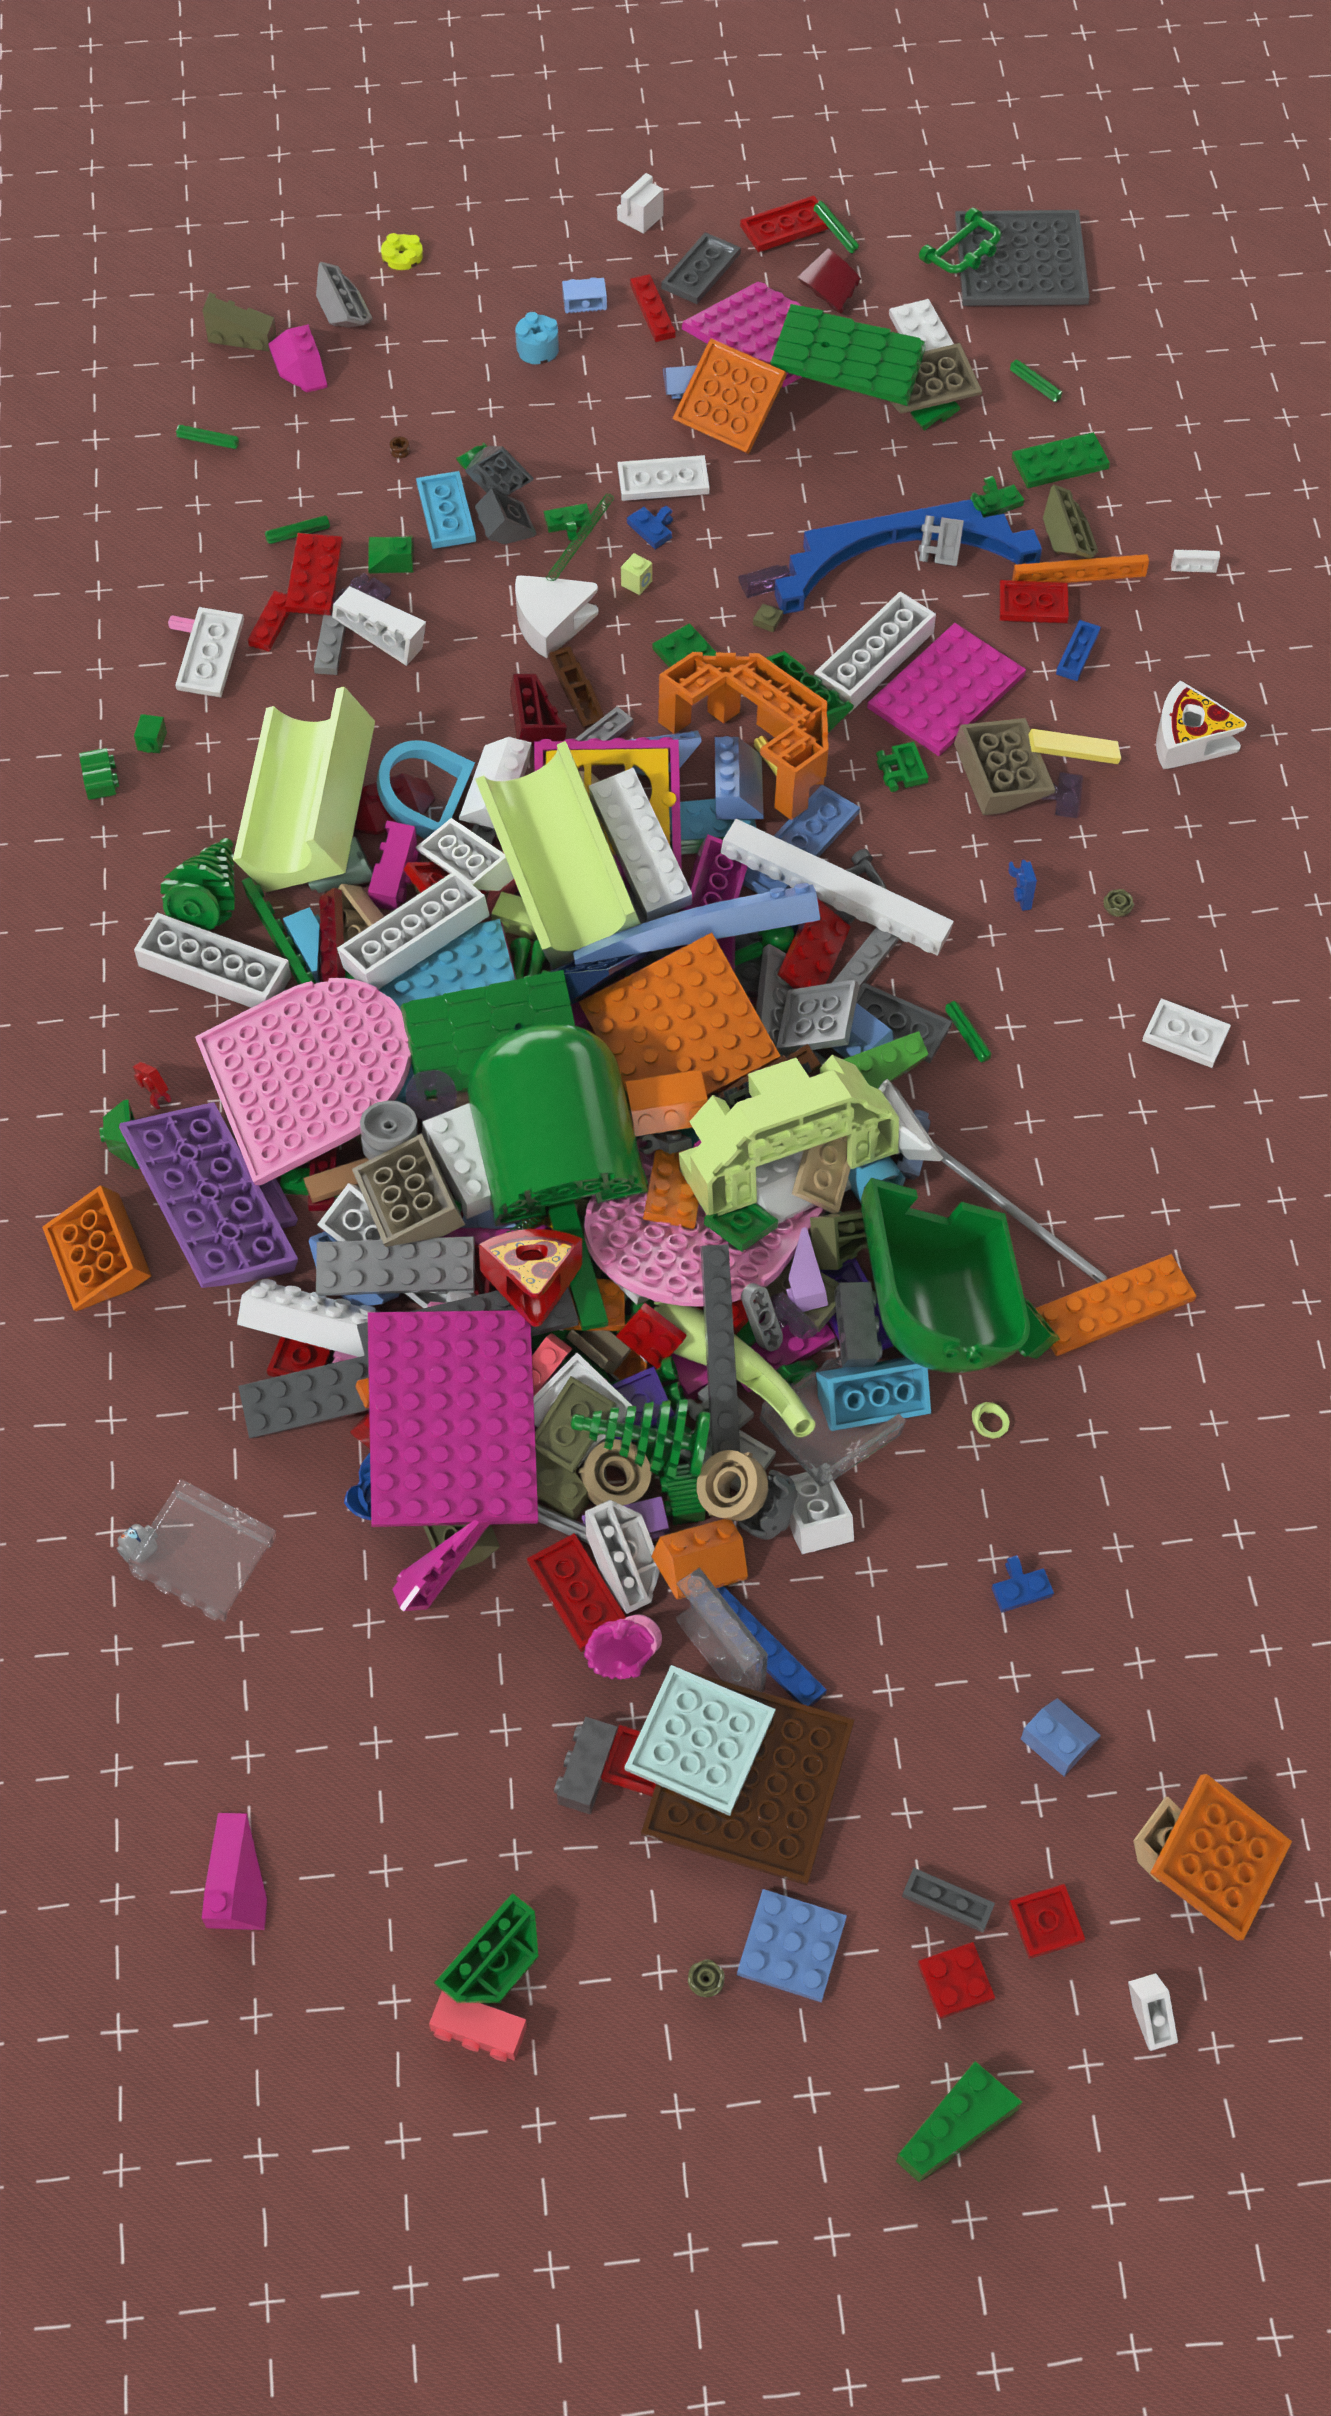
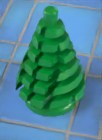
(202, 887)
(658, 1436)

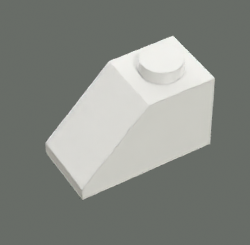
(1153, 2011)

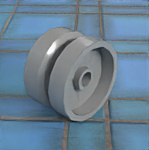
(386, 1126)

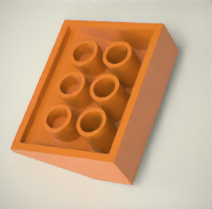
(96, 1249)

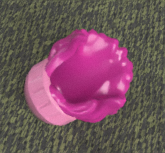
(623, 1646)

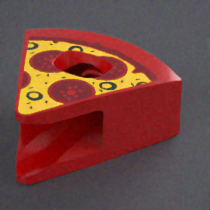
(531, 1268)

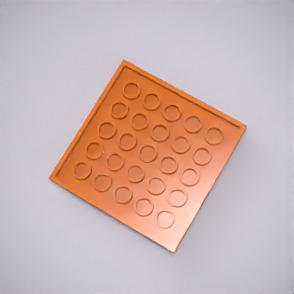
(682, 1018)

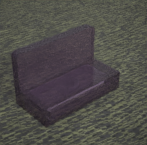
(763, 580)

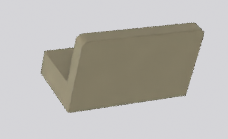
(601, 1347)

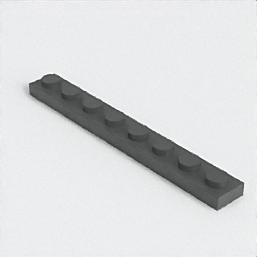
(720, 1348)

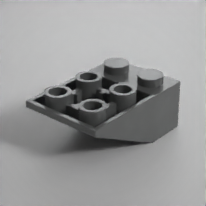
(497, 470)

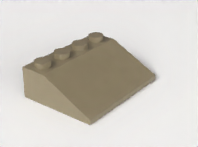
(942, 379)
(1002, 765)
(408, 1194)

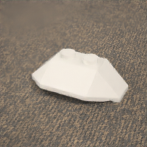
(913, 1139)
(623, 1553)

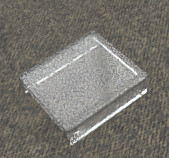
(827, 1452)
(201, 1550)
(721, 1634)

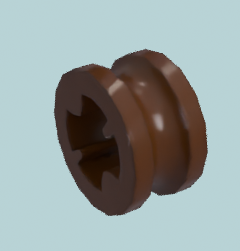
(399, 442)

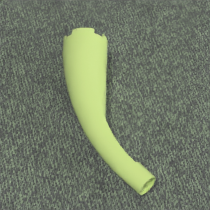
(750, 1367)

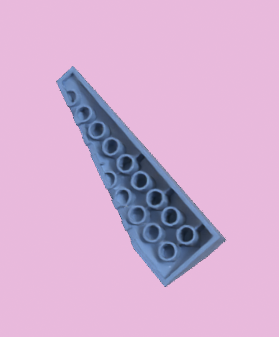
(723, 919)

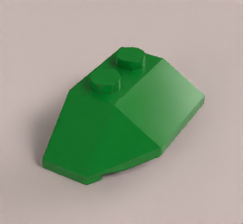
(494, 1956)

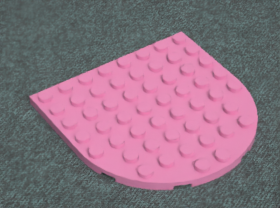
(305, 1070)
(666, 1259)

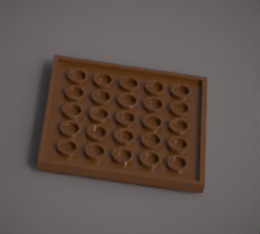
(781, 1802)

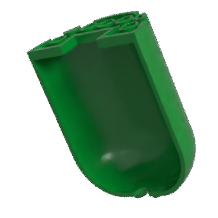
(552, 1121)
(943, 1282)

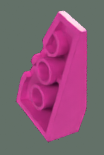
(426, 1577)
(234, 1880)

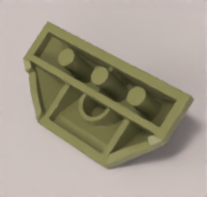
(1068, 525)

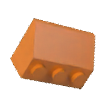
(665, 1101)
(712, 1547)

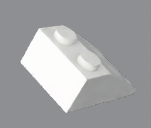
(819, 1515)

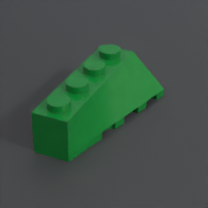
(836, 708)

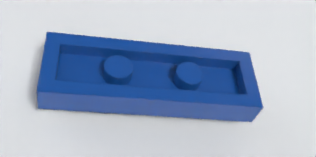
(1078, 650)

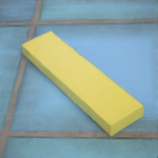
(1074, 746)

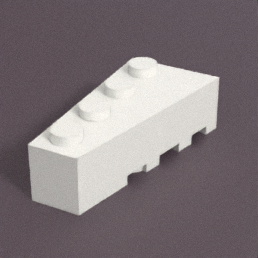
(381, 624)
(459, 1158)

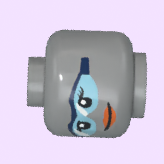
(130, 1540)

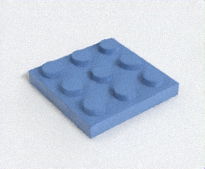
(791, 1945)

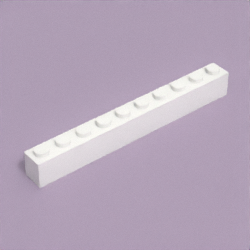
(837, 887)

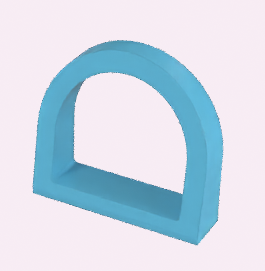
(439, 756)

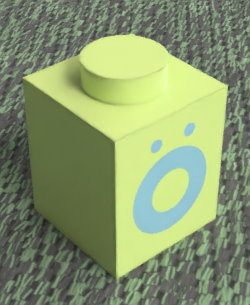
(636, 574)

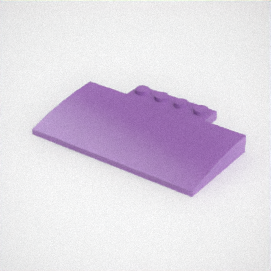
(209, 1199)

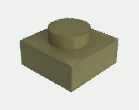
(768, 617)

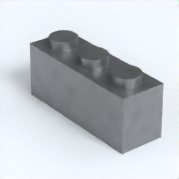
(857, 1324)
(585, 1765)

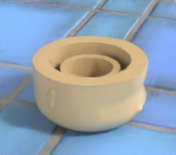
(715, 1484)
(600, 1490)

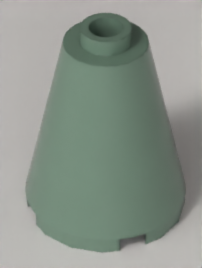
(356, 873)

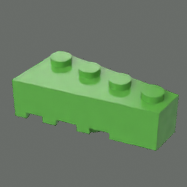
(890, 1059)

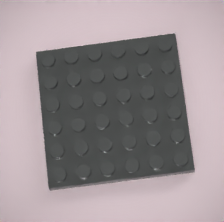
(1034, 262)

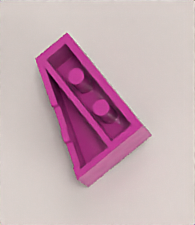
(389, 878)

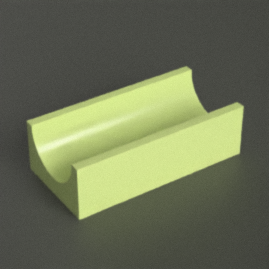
(304, 795)
(559, 857)

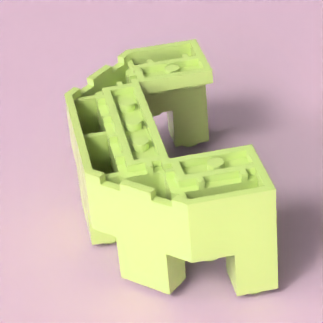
(779, 1120)

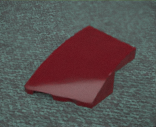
(831, 279)

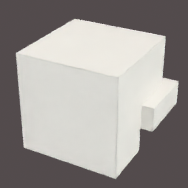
(641, 204)

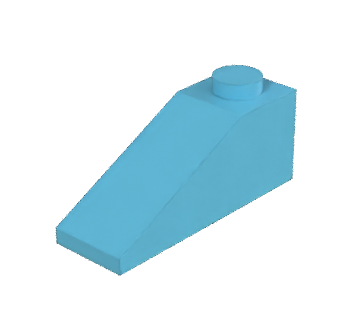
(306, 936)

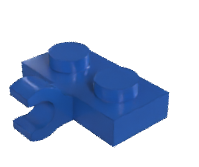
(652, 527)
(1025, 884)
(1021, 1588)

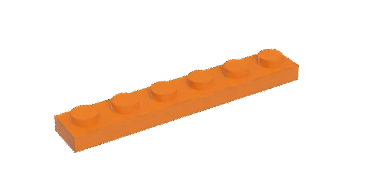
(1083, 569)

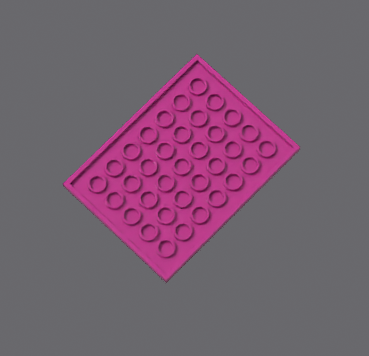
(451, 1418)

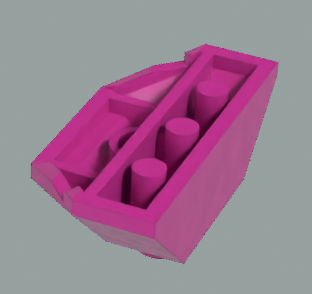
(298, 359)

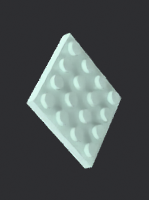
(700, 1740)

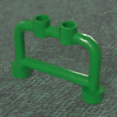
(988, 247)

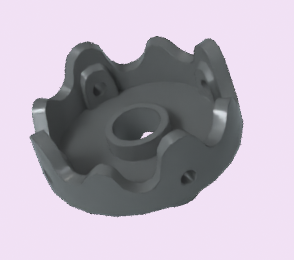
(776, 1510)

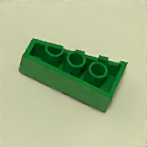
(962, 2117)

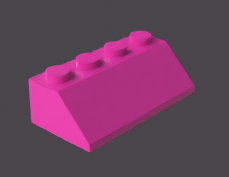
(714, 875)

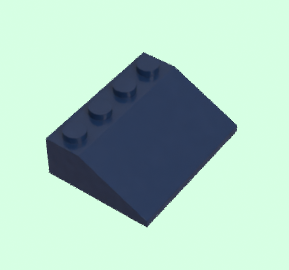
(592, 976)

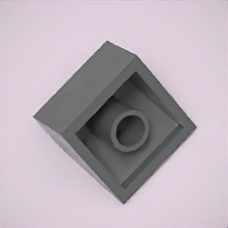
(504, 518)

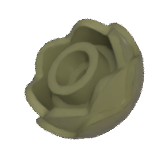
(1118, 896)
(708, 1969)

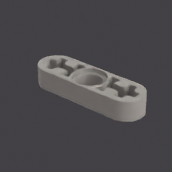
(754, 1310)

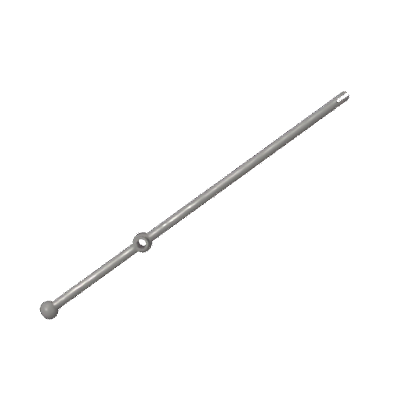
(1014, 1211)

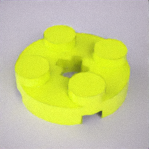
(409, 244)

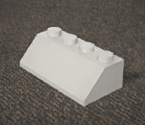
(499, 762)
(461, 850)
(775, 1187)

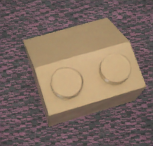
(1155, 1834)

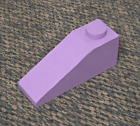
(805, 1279)

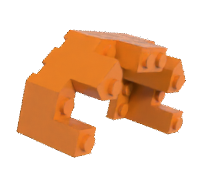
(783, 710)

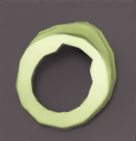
(990, 1407)

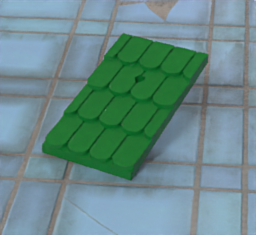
(848, 354)
(458, 1026)

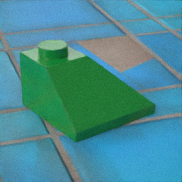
(390, 554)
(112, 1134)

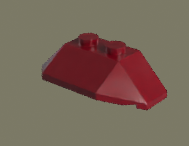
(408, 789)

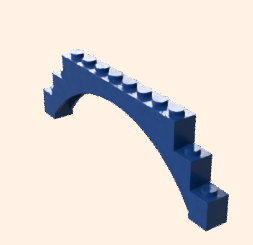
(835, 544)

